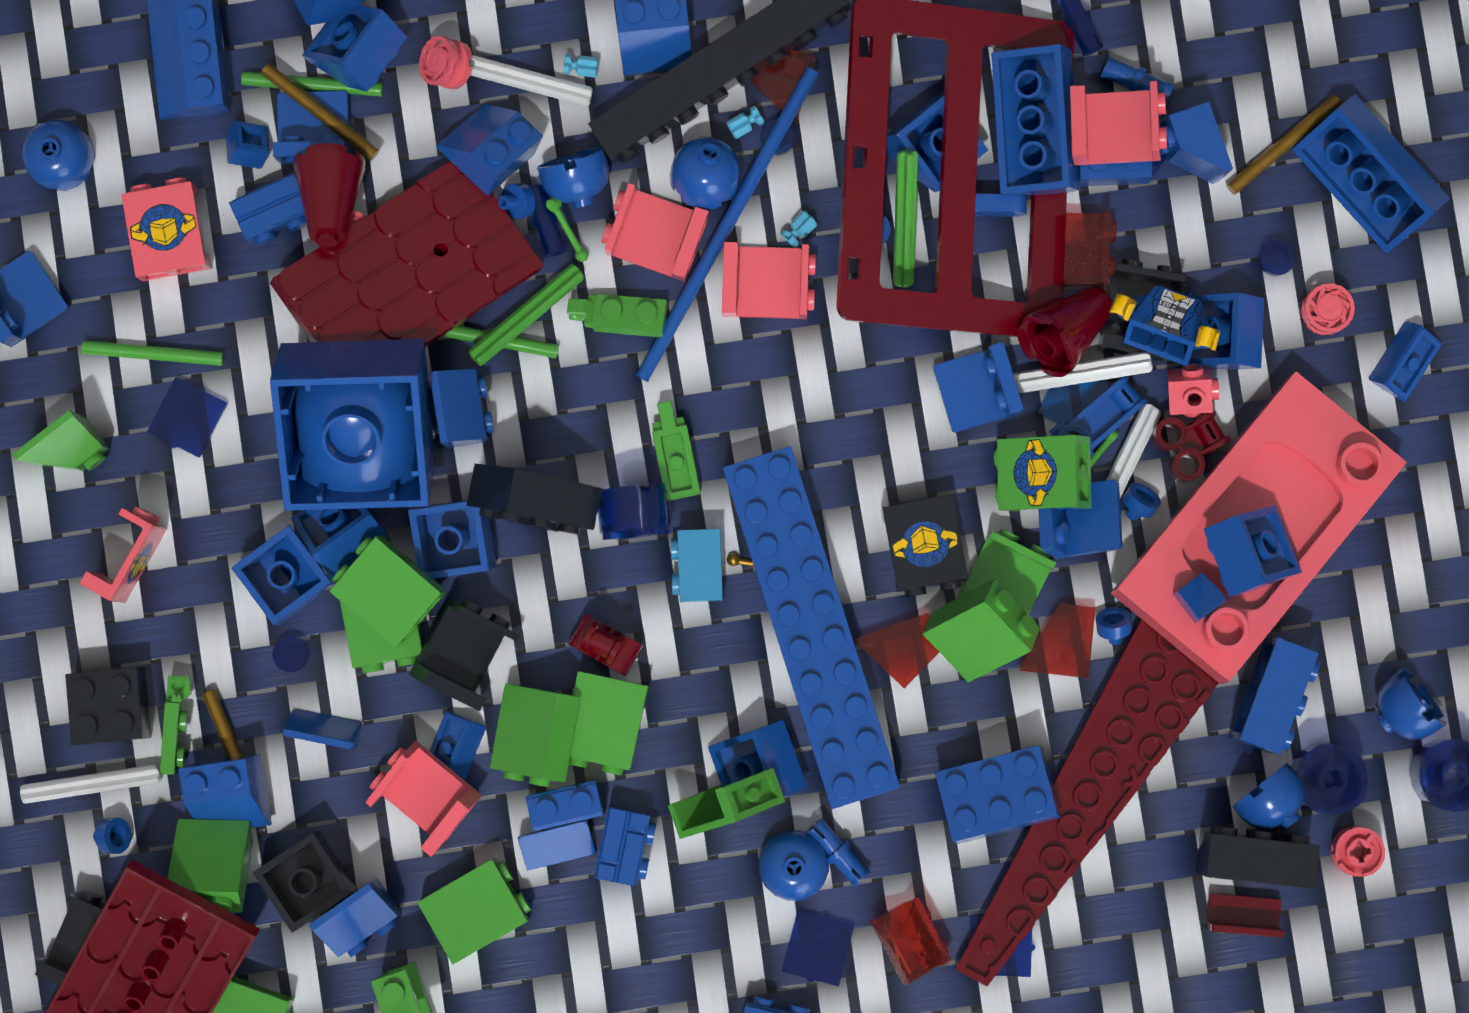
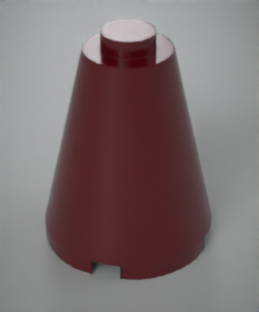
(328, 190)
(1064, 330)

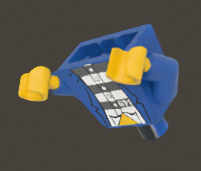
(1166, 323)

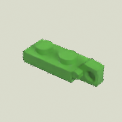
(620, 314)
(674, 454)
(174, 722)

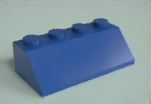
(188, 58)
(1034, 120)
(1371, 173)

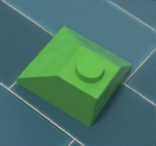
(65, 444)

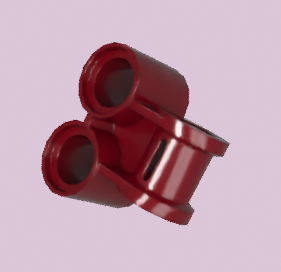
(1193, 441)
(605, 644)

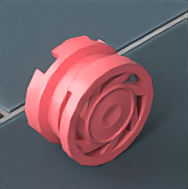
(445, 62)
(1327, 309)
(1357, 851)

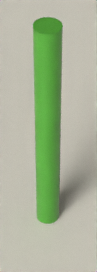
(310, 84)
(517, 344)
(152, 353)

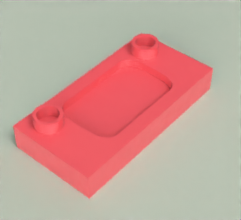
(1293, 455)

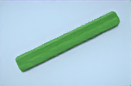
(905, 217)
(526, 314)

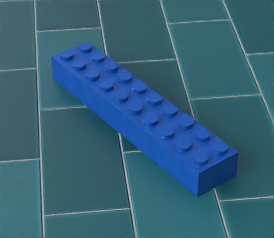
(811, 627)

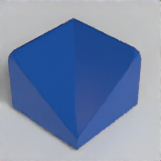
(247, 144)
(1199, 597)

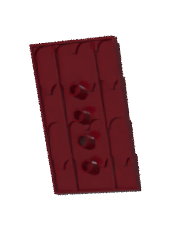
(410, 266)
(154, 951)

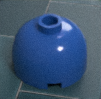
(71, 159)
(705, 172)
(575, 176)
(1408, 707)
(1273, 801)
(788, 847)

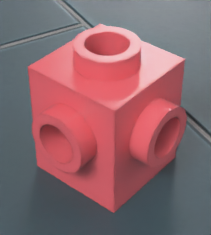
(1191, 390)

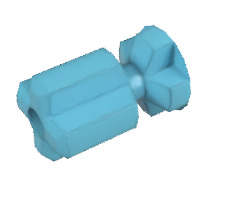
(584, 65)
(742, 123)
(801, 226)

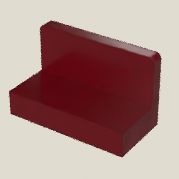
(1244, 915)

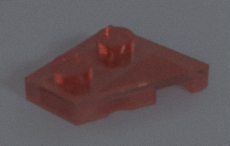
(780, 81)
(1063, 643)
(900, 649)

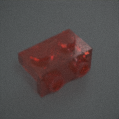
(1087, 249)
(911, 940)

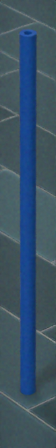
(728, 223)

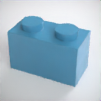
(698, 565)

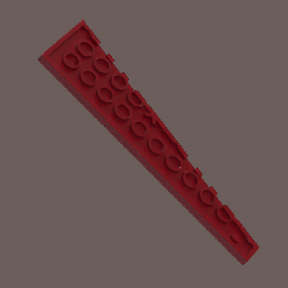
(1123, 739)

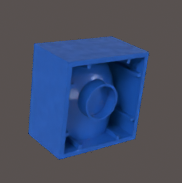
(353, 424)

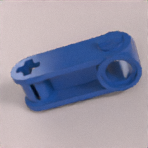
(1103, 413)

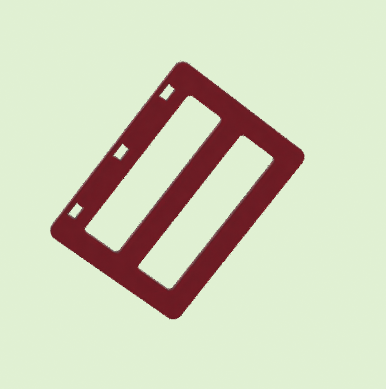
(952, 303)

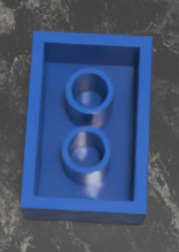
(1275, 696)
(997, 794)

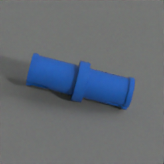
(1134, 78)
(838, 852)

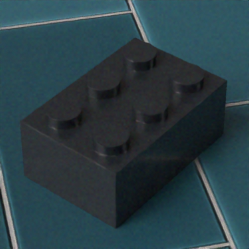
(533, 499)
(1258, 857)

